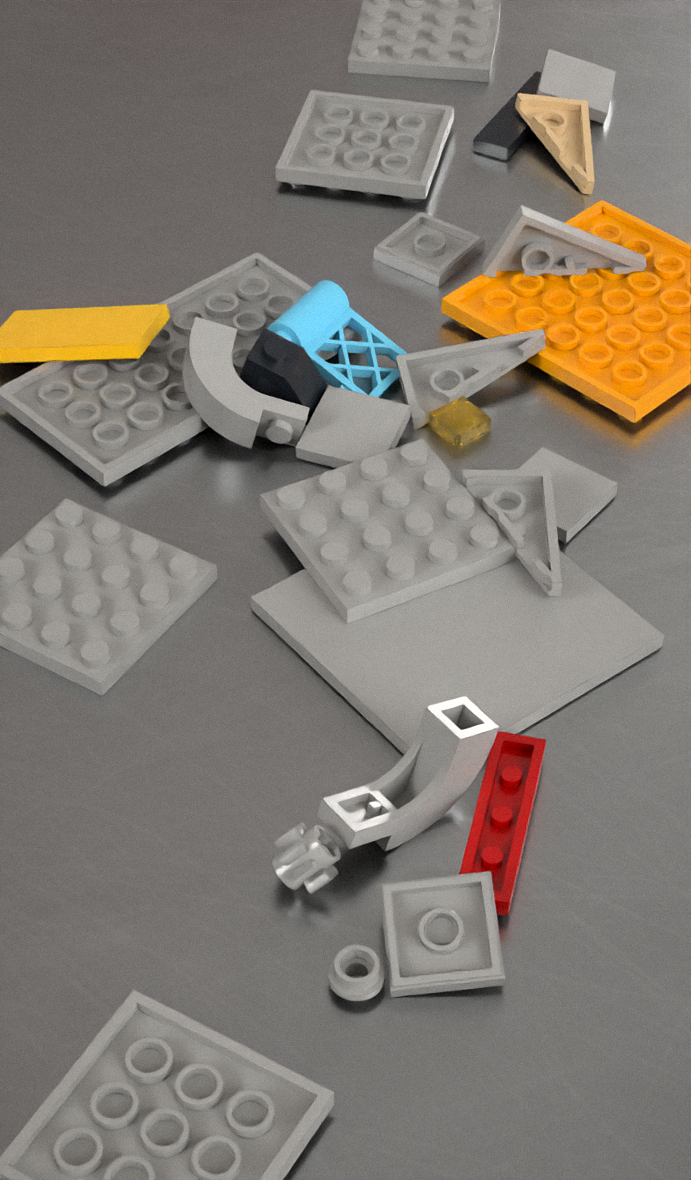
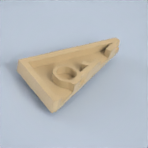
(564, 131)

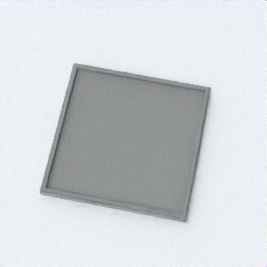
(476, 639)

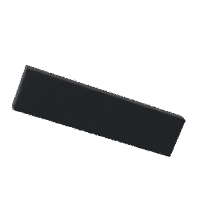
(507, 127)

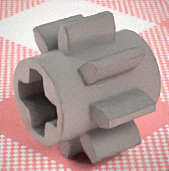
(306, 857)

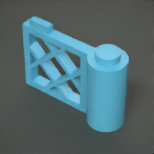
(323, 316)

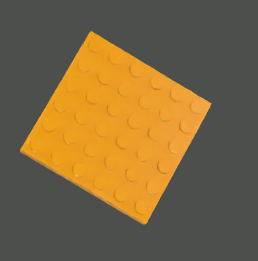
(604, 331)

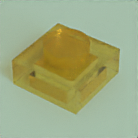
(459, 422)

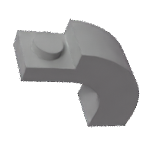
(226, 400)
(422, 785)

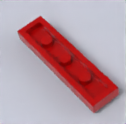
(504, 813)

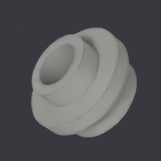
(356, 961)

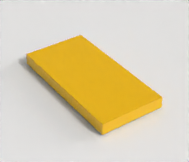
(80, 333)

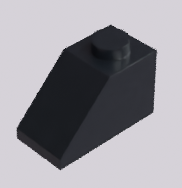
(283, 371)

